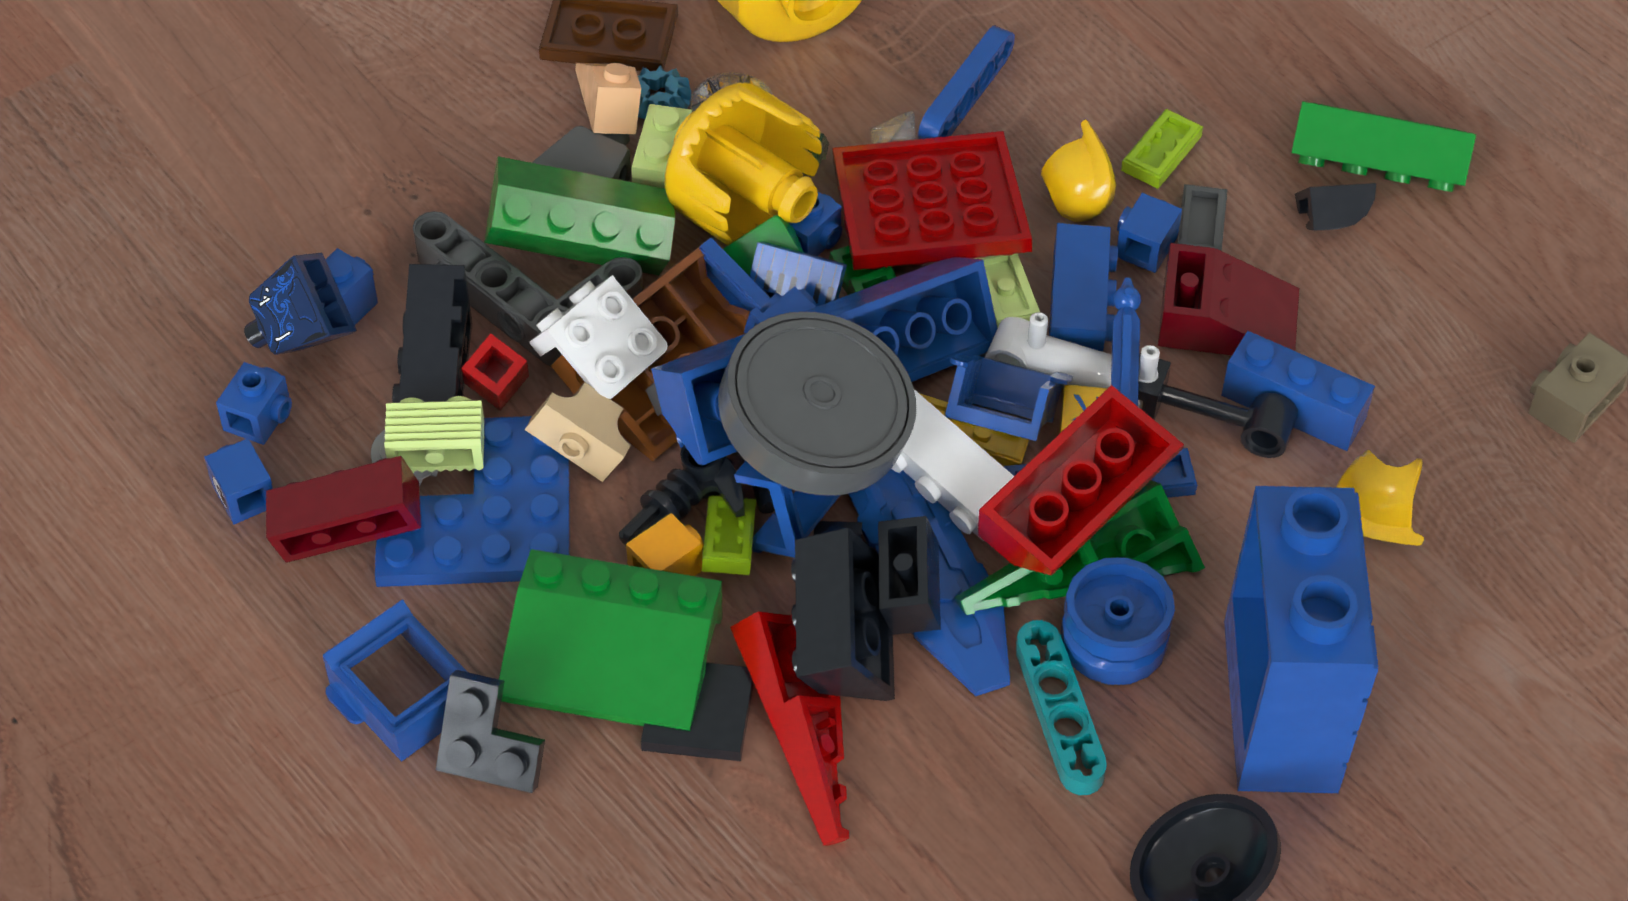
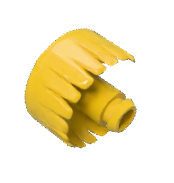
(743, 162)

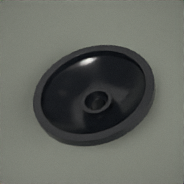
(1207, 852)

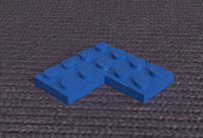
(487, 535)

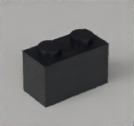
(909, 575)

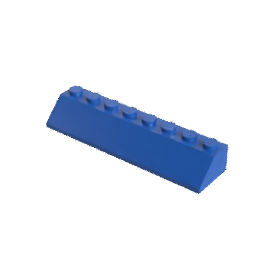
(917, 315)

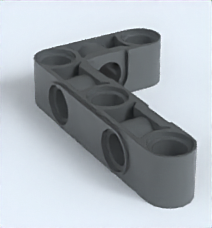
(498, 287)

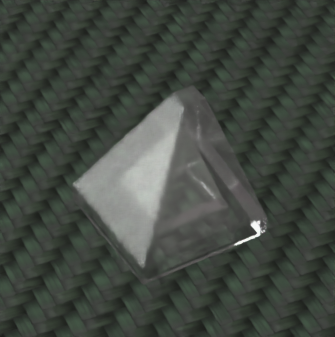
(896, 129)

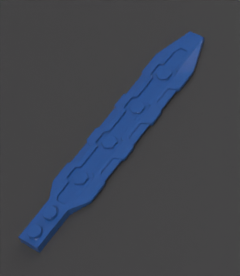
(967, 645)

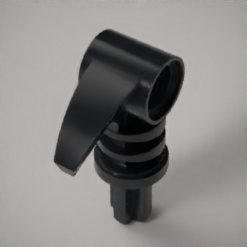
(686, 489)

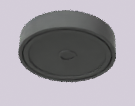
(816, 403)

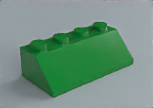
(1383, 144)
(579, 215)

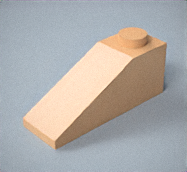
(610, 96)

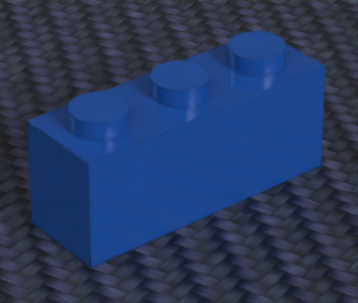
(1082, 285)
(1327, 400)

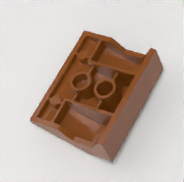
(690, 318)

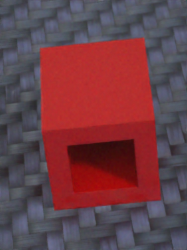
(495, 371)

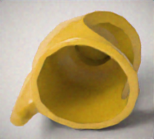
(1080, 177)
(1384, 497)

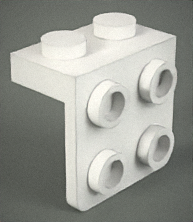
(602, 337)

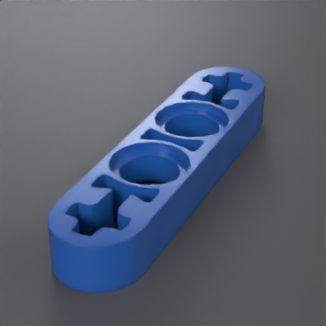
(967, 84)

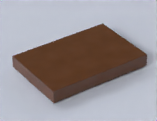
(609, 32)

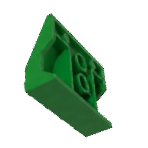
(609, 640)

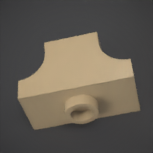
(582, 430)

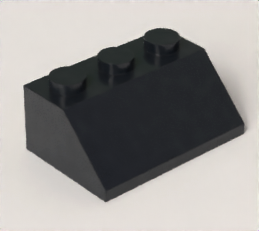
(837, 618)

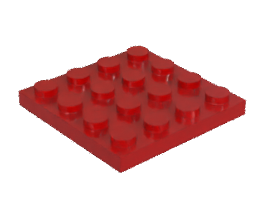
(930, 200)

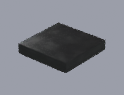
(718, 720)

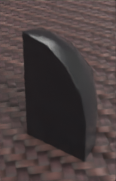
(1335, 205)

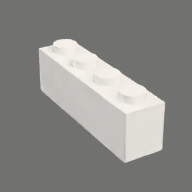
(950, 466)

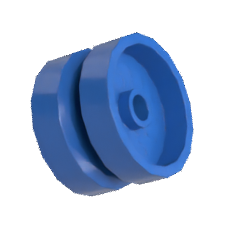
(1117, 620)

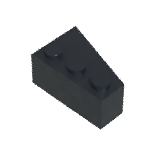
(434, 334)

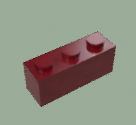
(343, 509)

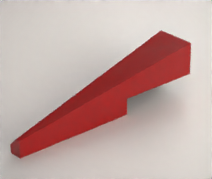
(802, 719)

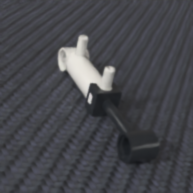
(1025, 344)

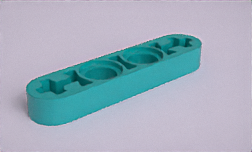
(1063, 705)

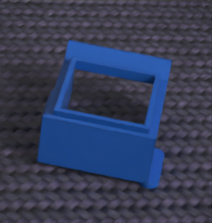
(1003, 389)
(794, 515)
(358, 704)

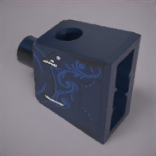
(298, 307)

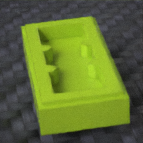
(1162, 148)
(728, 538)

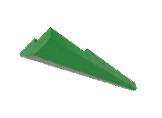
(1139, 531)

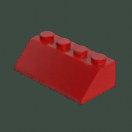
(1076, 484)

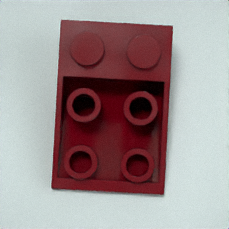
(1218, 298)

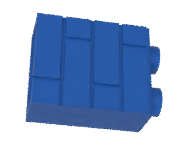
(1299, 640)

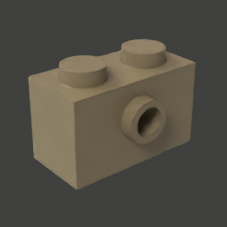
(1579, 387)

